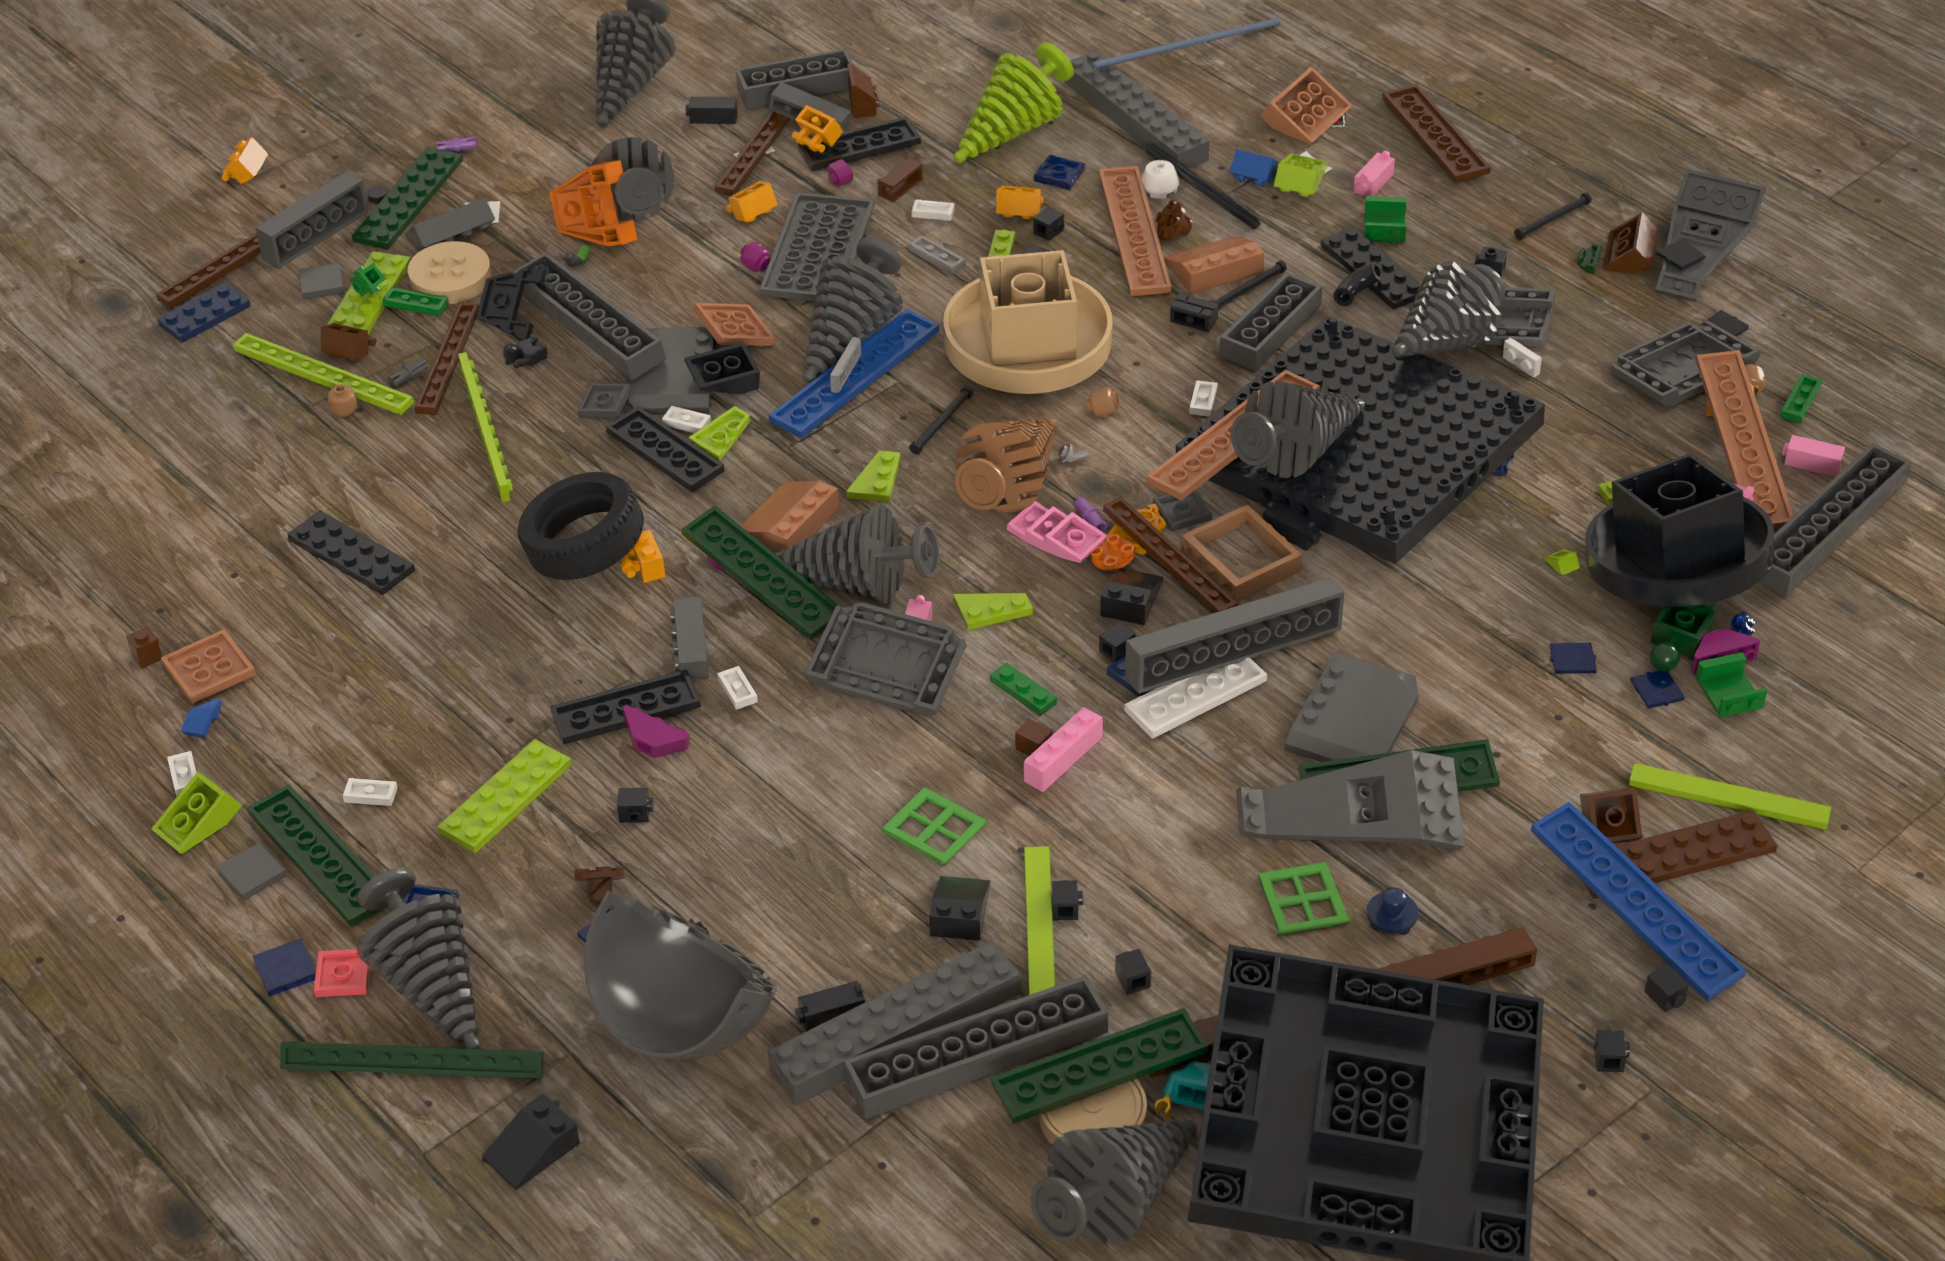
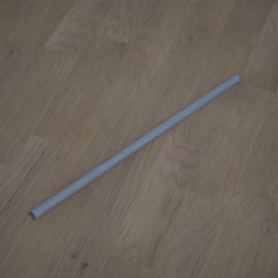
(1184, 43)

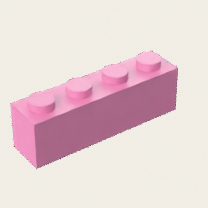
(1063, 749)

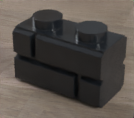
(1194, 312)

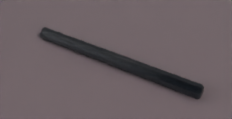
(1206, 188)

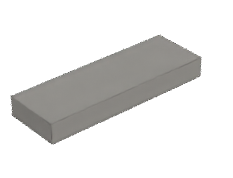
(937, 254)
(845, 365)

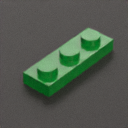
(415, 301)
(1801, 398)
(1023, 689)

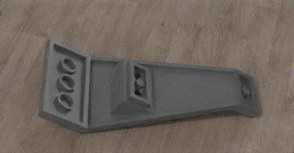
(1710, 205)
(1404, 800)

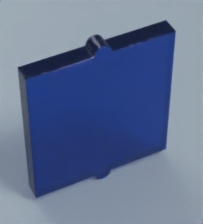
(1572, 658)
(1657, 689)

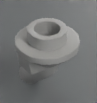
(1067, 454)

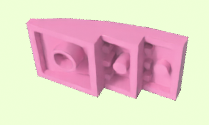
(1056, 532)

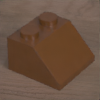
(861, 93)
(1613, 813)

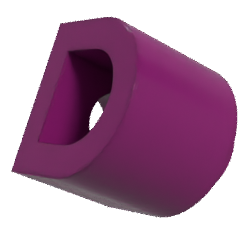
(839, 173)

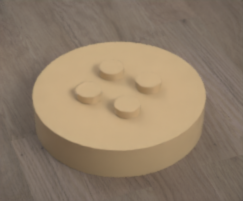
(450, 271)
(1110, 1108)

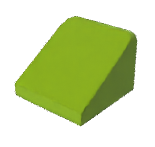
(1563, 561)

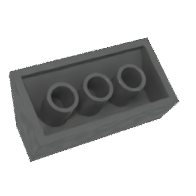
(451, 225)

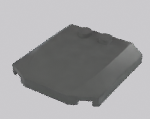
(1525, 316)

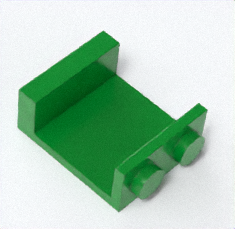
(1385, 219)
(1728, 686)

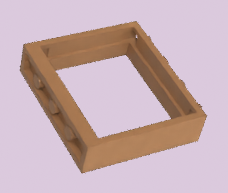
(1193, 547)

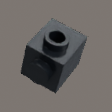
(1048, 223)
(1493, 258)
(1113, 641)
(634, 805)
(1066, 900)
(1132, 971)
(1666, 988)
(1611, 1050)

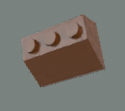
(1631, 246)

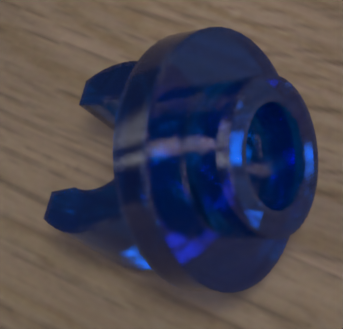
(1743, 624)

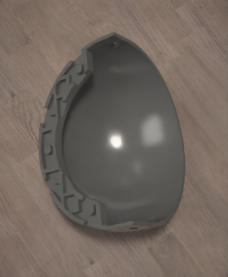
(669, 984)

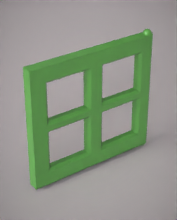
(934, 826)
(1330, 893)

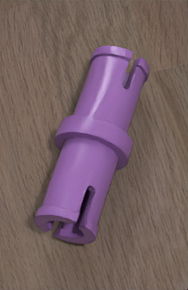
(457, 144)
(1090, 514)

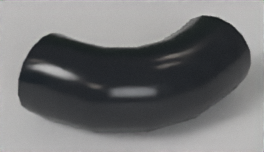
(1357, 282)

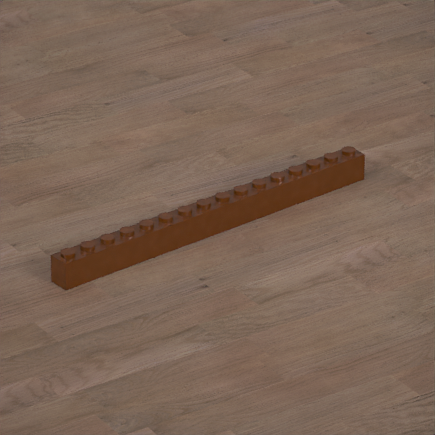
(1460, 965)

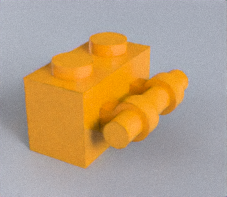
(817, 125)
(245, 161)
(1018, 201)
(752, 202)
(646, 558)

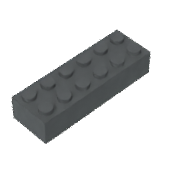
(811, 73)
(312, 219)
(1270, 321)

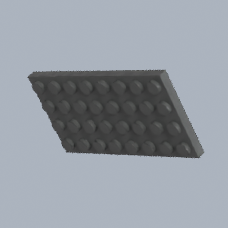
(814, 231)

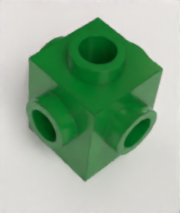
(367, 279)

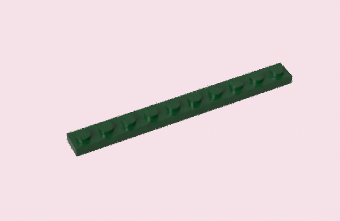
(411, 1059)

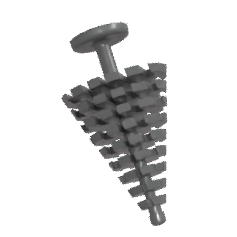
(629, 53)
(642, 179)
(851, 302)
(1452, 310)
(1291, 426)
(864, 555)
(421, 952)
(1107, 1179)

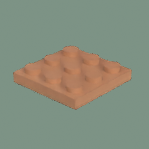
(734, 324)
(208, 666)

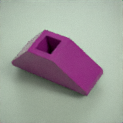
(1725, 643)
(653, 734)

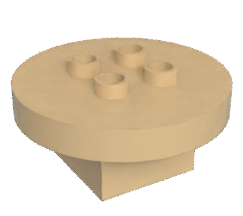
(1027, 325)

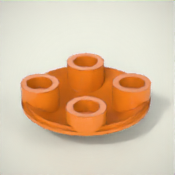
(1113, 553)

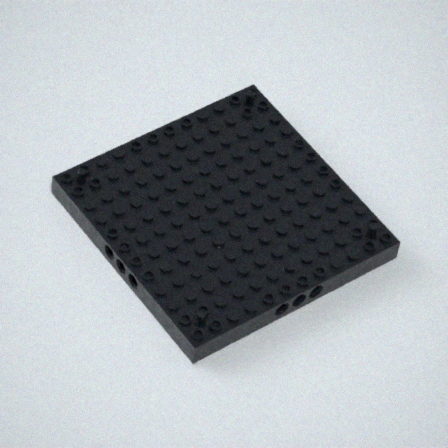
(1405, 458)
(1370, 1111)

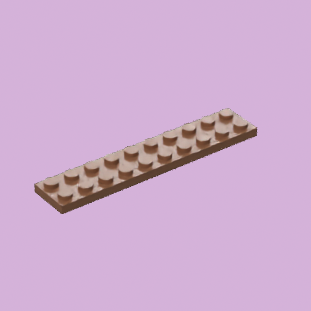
(1134, 231)
(1743, 432)
(1207, 452)

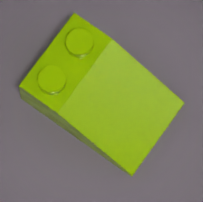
(1300, 174)
(196, 813)

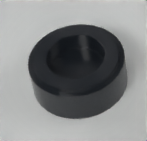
(376, 194)

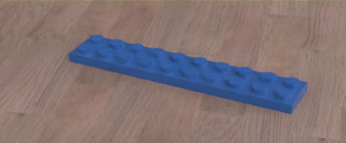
(878, 356)
(1638, 901)

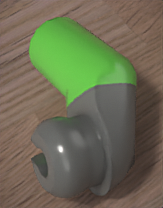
(578, 258)

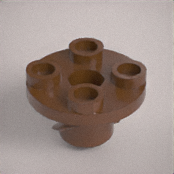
(1173, 221)
(599, 881)

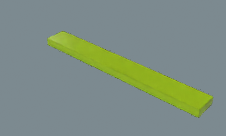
(1730, 796)
(1039, 919)

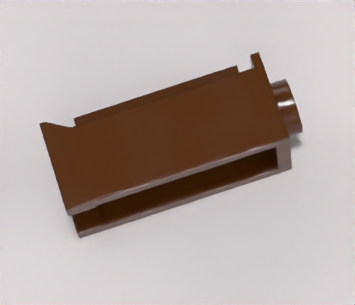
(900, 180)

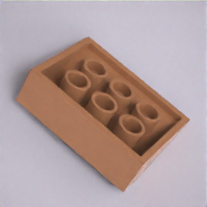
(1306, 108)
(1216, 263)
(792, 514)

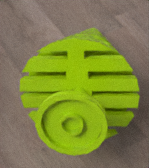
(1016, 100)

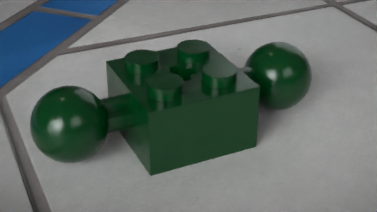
(1679, 632)

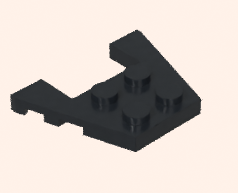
(502, 300)

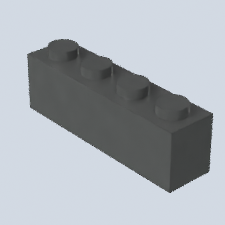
(791, 101)
(690, 637)

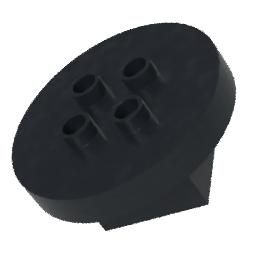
(1679, 537)

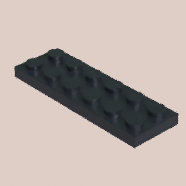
(863, 143)
(1356, 250)
(665, 449)
(351, 552)
(605, 712)

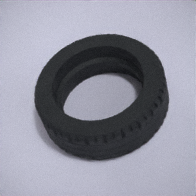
(588, 551)

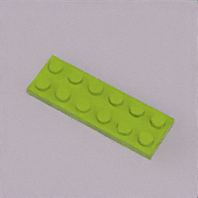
(365, 310)
(504, 796)

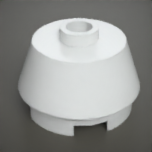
(1160, 179)

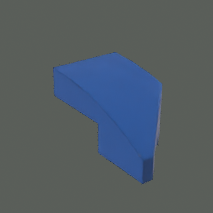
(200, 718)

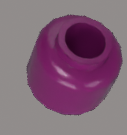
(755, 257)

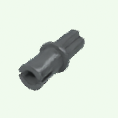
(407, 372)

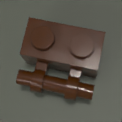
(345, 341)

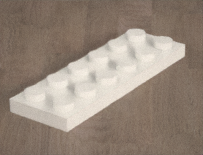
(1186, 699)

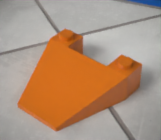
(587, 208)

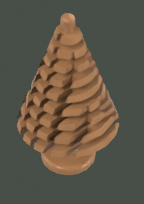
(1006, 463)

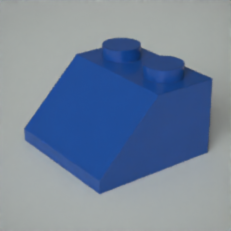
(1253, 167)

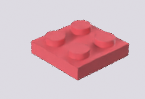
(340, 974)

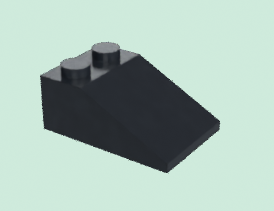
(725, 370)
(1129, 596)
(959, 908)
(532, 1142)

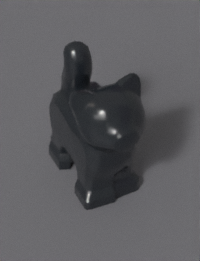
(527, 351)

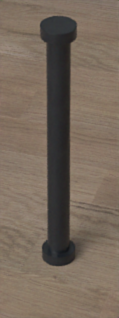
(1520, 233)
(1280, 266)
(965, 393)

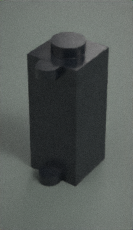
(712, 110)
(1293, 525)
(827, 1004)

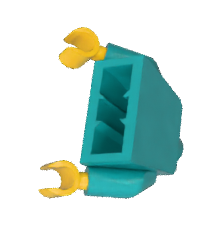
(1185, 1087)

